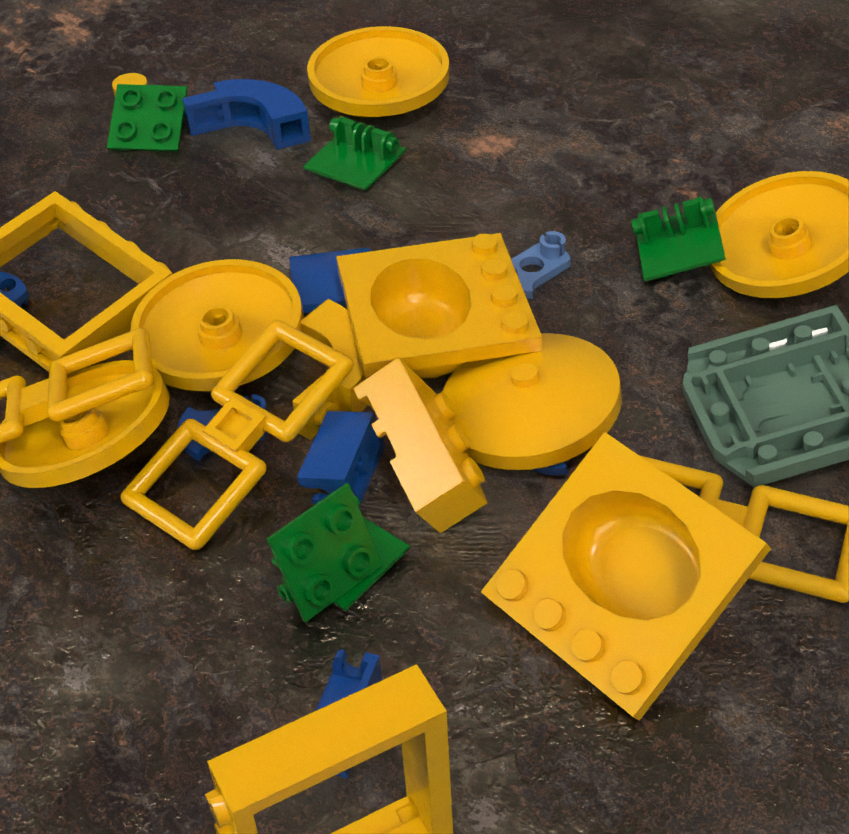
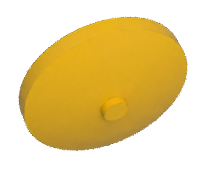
(378, 71)
(785, 235)
(211, 316)
(536, 404)
(88, 442)

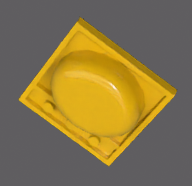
(437, 305)
(625, 573)

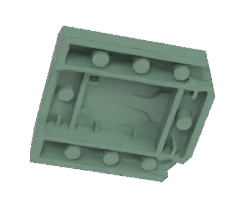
(774, 396)

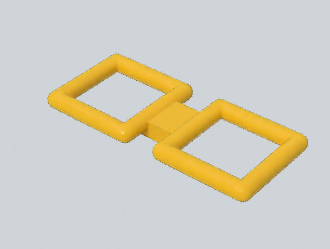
(49, 396)
(235, 432)
(753, 518)

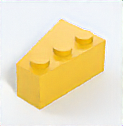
(426, 443)

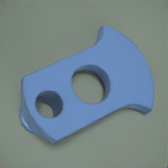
(547, 254)

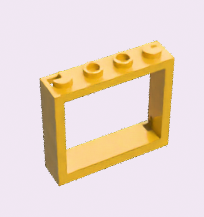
(33, 225)
(336, 738)

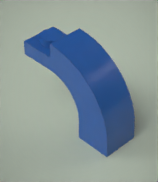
(253, 105)

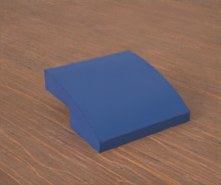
(318, 278)

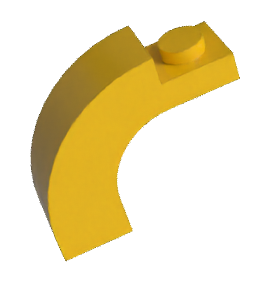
(333, 327)

